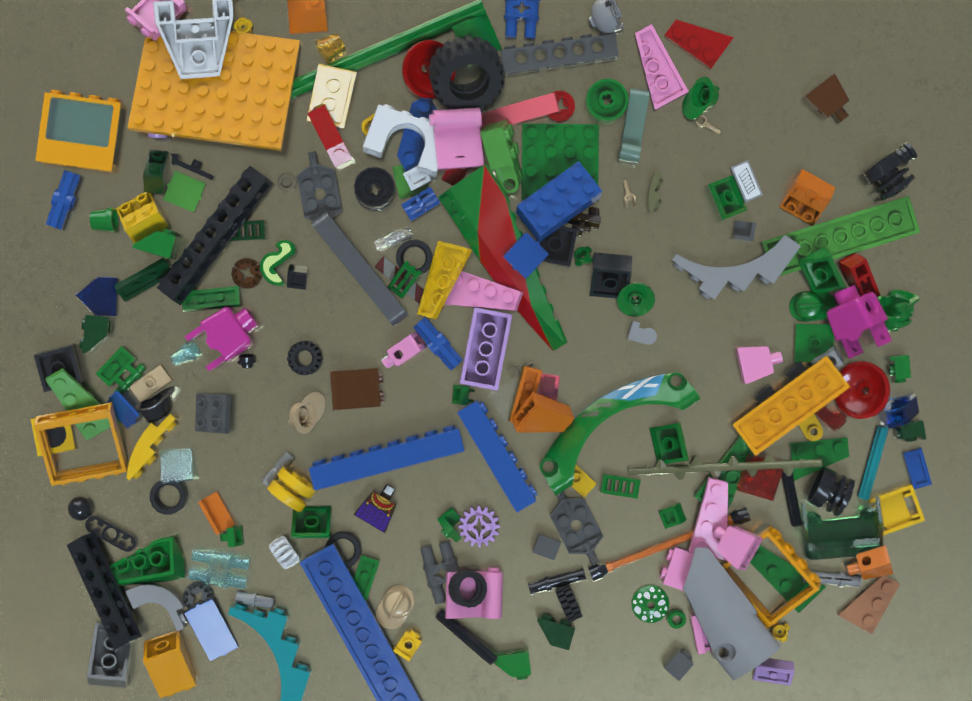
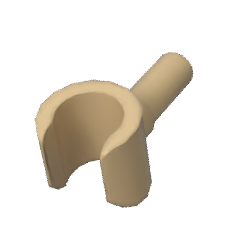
(706, 124)
(629, 196)

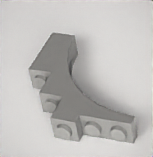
(740, 276)

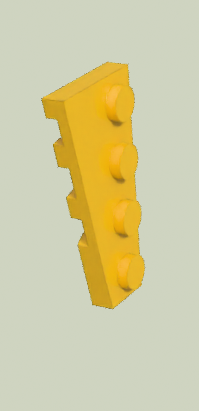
(442, 276)

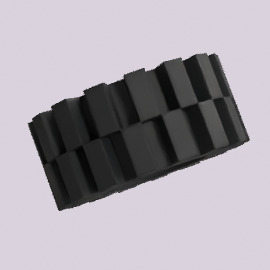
(293, 361)
(569, 603)

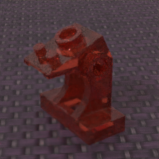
(833, 420)

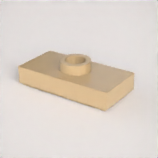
(150, 383)

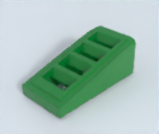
(603, 489)

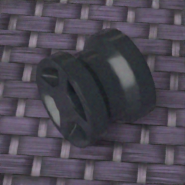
(906, 153)

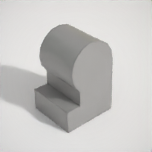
(640, 335)
(833, 354)

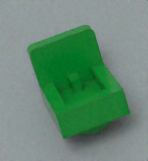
(447, 521)

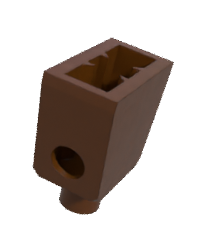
(829, 99)

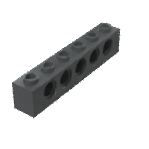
(608, 52)

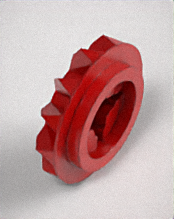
(568, 102)

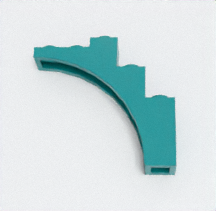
(271, 629)

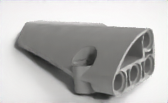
(727, 616)

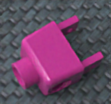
(854, 316)
(226, 333)

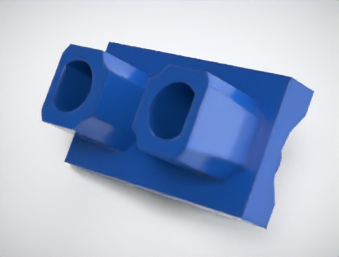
(420, 203)

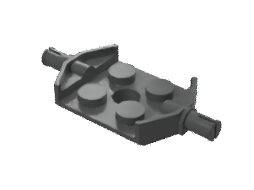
(317, 177)
(580, 541)

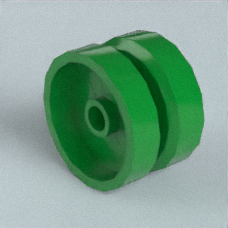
(607, 89)

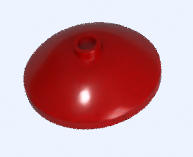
(414, 78)
(854, 400)

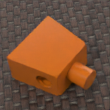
(871, 564)

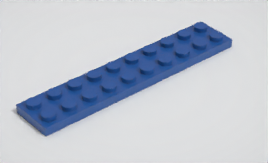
(358, 626)

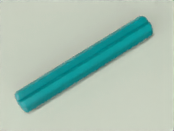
(873, 463)

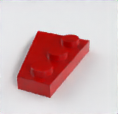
(698, 42)

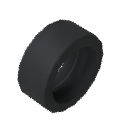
(411, 243)
(168, 510)
(353, 539)
(480, 592)

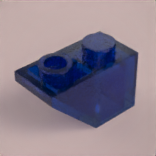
(900, 411)

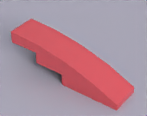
(522, 111)

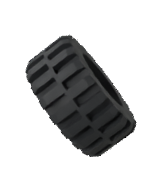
(461, 53)

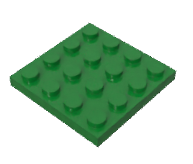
(555, 148)

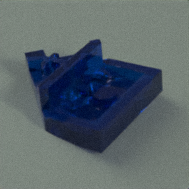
(100, 296)

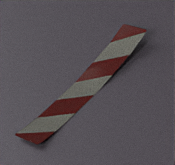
(390, 270)

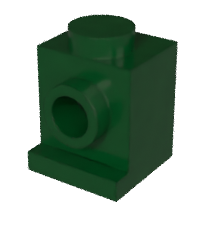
(911, 431)

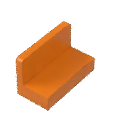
(216, 513)

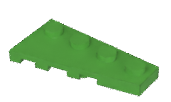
(74, 397)

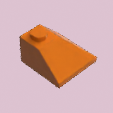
(307, 16)

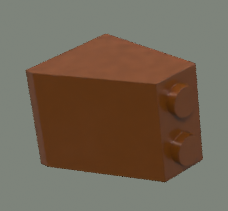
(356, 388)

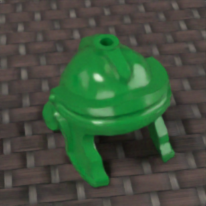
(898, 308)

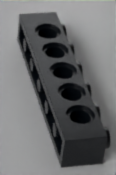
(104, 590)

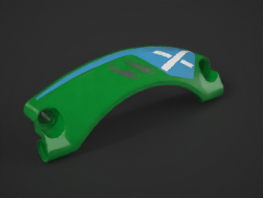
(568, 444)

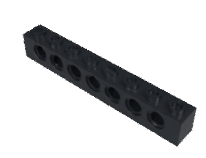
(214, 245)

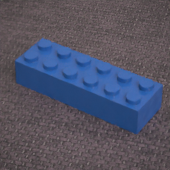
(497, 456)

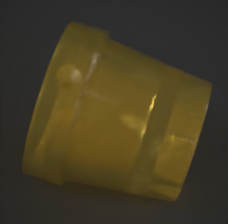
(330, 47)

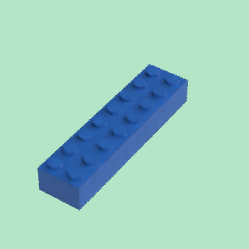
(387, 458)

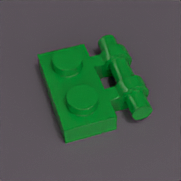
(116, 366)

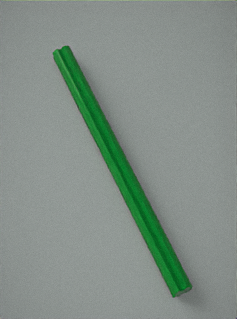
(395, 44)

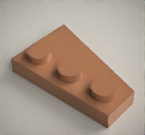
(870, 606)

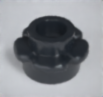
(246, 360)

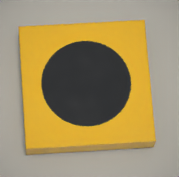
(60, 439)

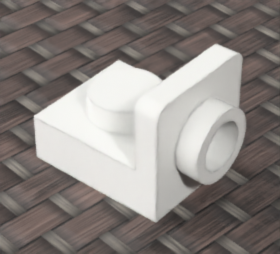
(417, 179)

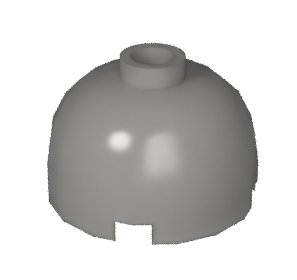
(606, 16)

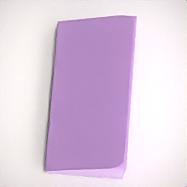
(775, 671)

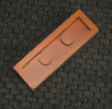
(527, 384)

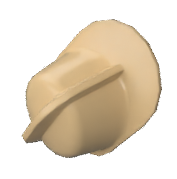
(308, 412)
(395, 607)

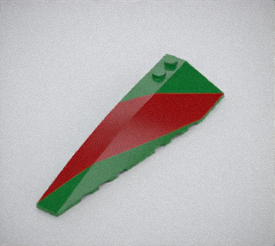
(489, 227)

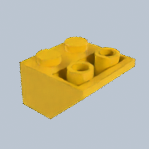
(141, 217)

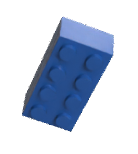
(558, 201)

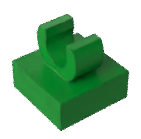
(461, 395)
(233, 536)

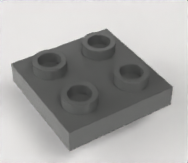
(213, 413)

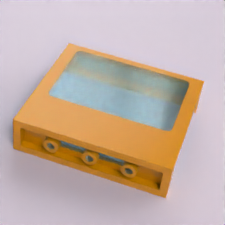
(78, 131)

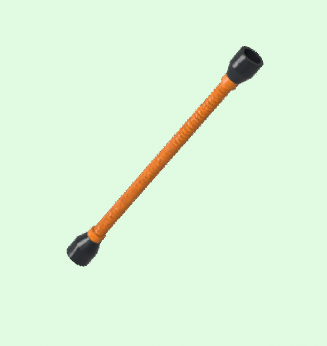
(600, 570)

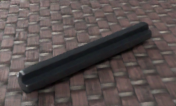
(466, 637)

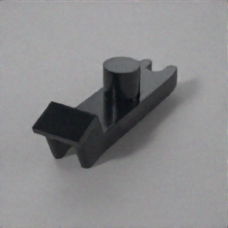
(194, 167)

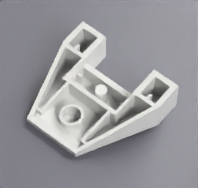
(195, 44)

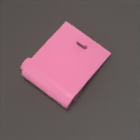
(457, 136)
(491, 605)

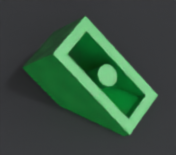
(514, 664)

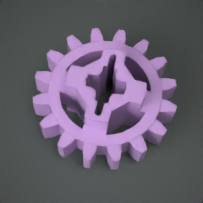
(470, 526)

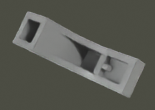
(162, 595)

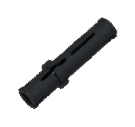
(556, 581)

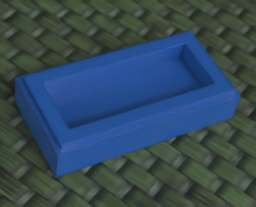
(917, 468)

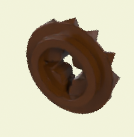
(243, 264)

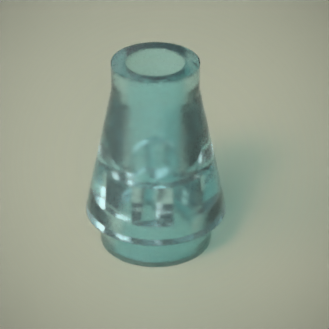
(187, 352)

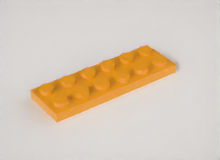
(791, 405)

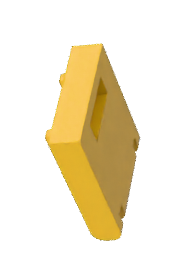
(895, 510)

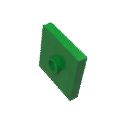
(812, 341)

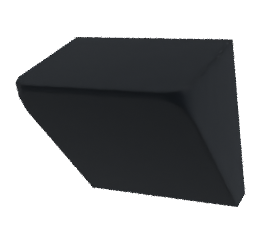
(297, 276)

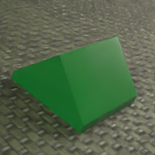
(726, 198)
(821, 272)
(669, 443)
(312, 522)

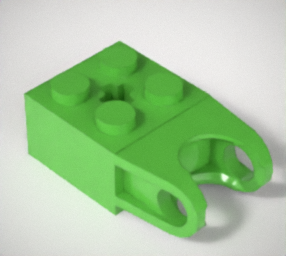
(502, 153)

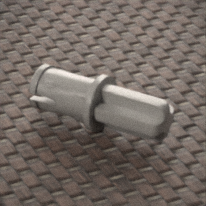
(254, 600)

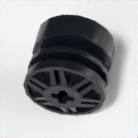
(889, 176)
(376, 178)
(835, 493)

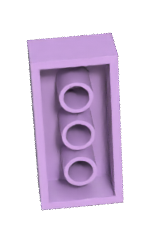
(486, 349)

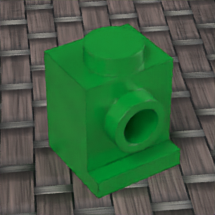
(899, 368)

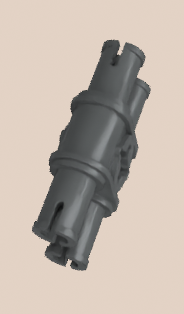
(431, 568)

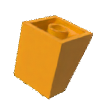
(169, 664)

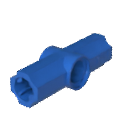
(63, 200)
(438, 343)

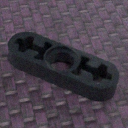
(121, 545)

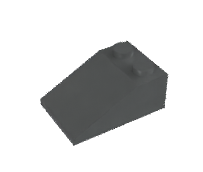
(108, 665)

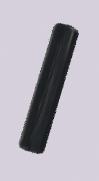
(792, 500)

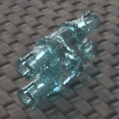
(226, 561)

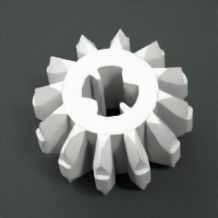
(284, 552)

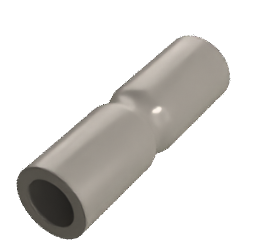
(285, 461)

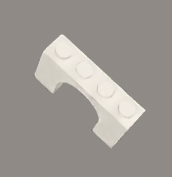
(388, 121)

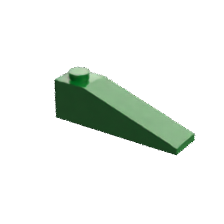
(155, 563)

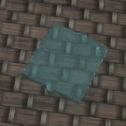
(176, 465)

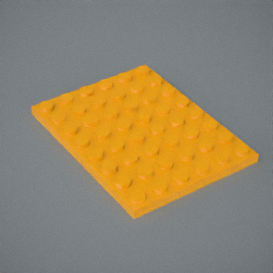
(238, 107)

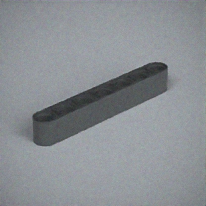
(359, 268)

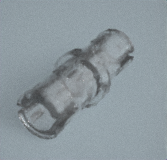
(393, 238)

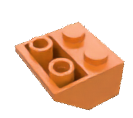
(807, 197)

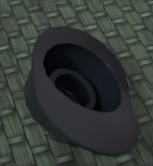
(155, 407)

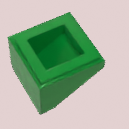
(672, 515)

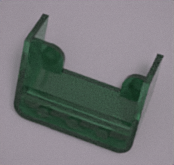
(842, 536)

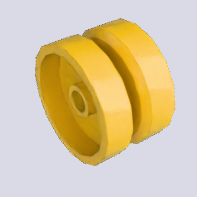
(289, 490)

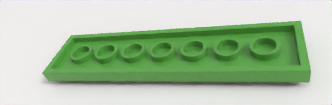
(852, 232)

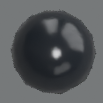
(79, 508)

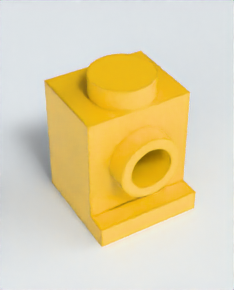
(411, 636)

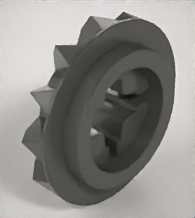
(196, 588)

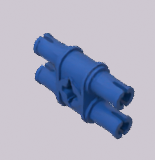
(513, 15)

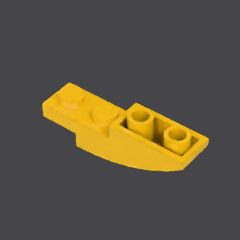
(144, 451)

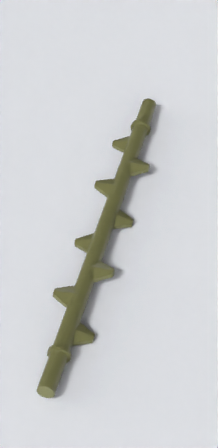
(732, 465)

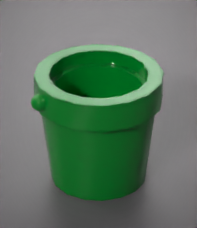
(104, 220)

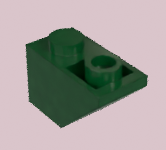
(156, 171)
(96, 331)
(557, 633)

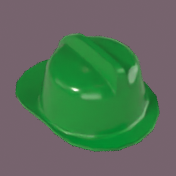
(700, 97)
(811, 306)

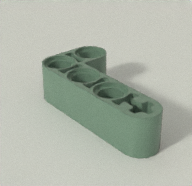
(634, 126)

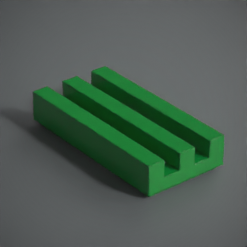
(411, 270)

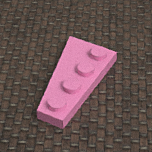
(660, 72)
(482, 293)
(711, 515)

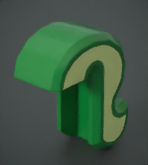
(274, 259)

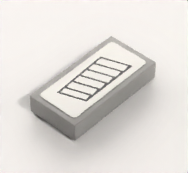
(746, 181)

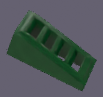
(262, 231)

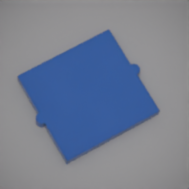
(525, 255)
(123, 409)

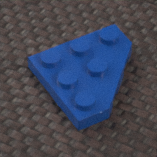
(412, 143)

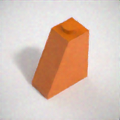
(542, 415)

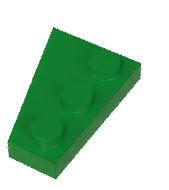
(826, 449)

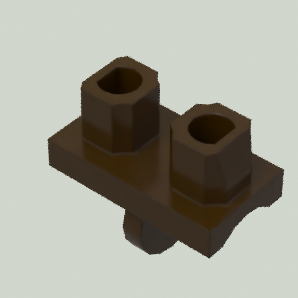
(585, 222)

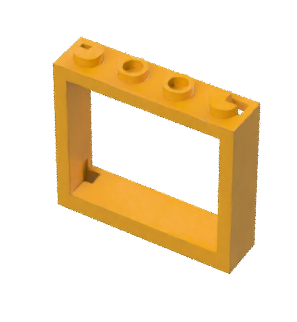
(74, 417)
(799, 563)

